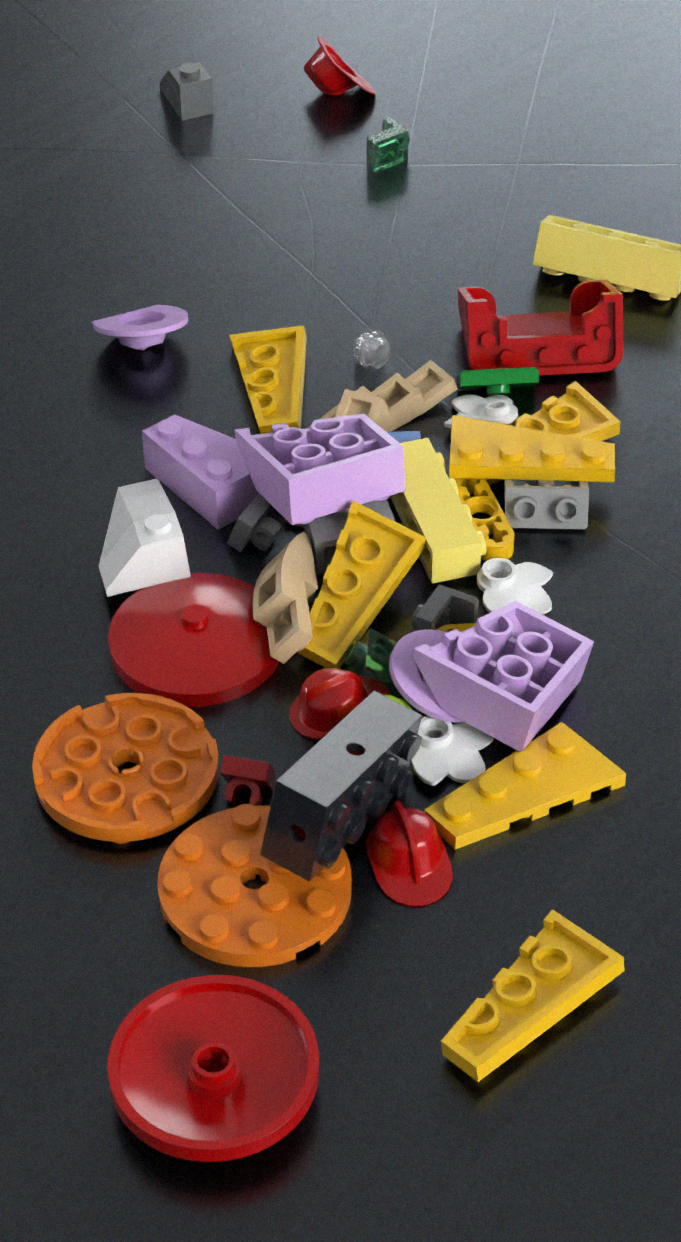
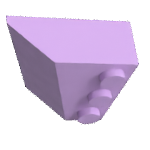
(323, 466)
(199, 468)
(505, 672)

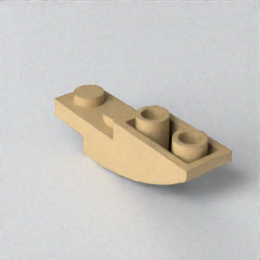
(283, 598)

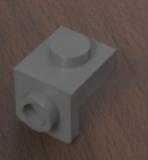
(445, 608)

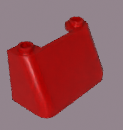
(554, 342)

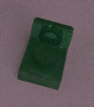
(388, 146)
(371, 654)

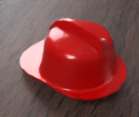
(331, 73)
(328, 698)
(409, 857)

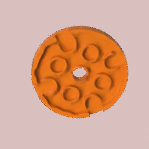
(80, 776)
(238, 925)

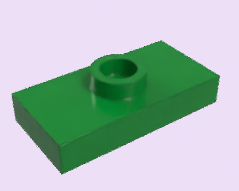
(497, 380)

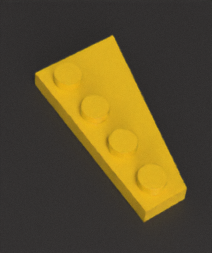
(273, 374)
(573, 415)
(518, 453)
(362, 576)
(525, 785)
(538, 990)

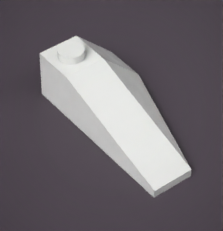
(142, 540)

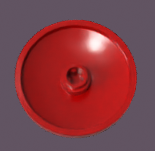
(191, 641)
(213, 1068)

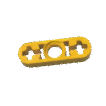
(498, 525)

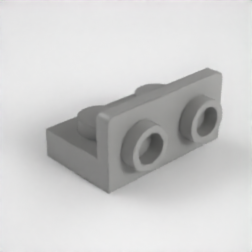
(546, 504)

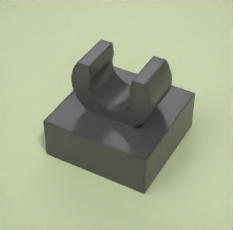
(254, 526)

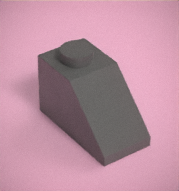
(188, 90)

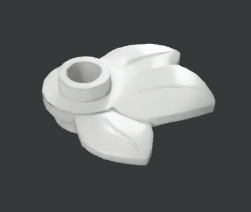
(493, 409)
(508, 583)
(449, 751)

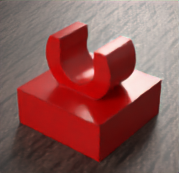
(248, 774)

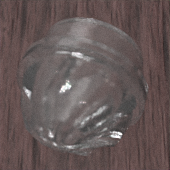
(372, 349)

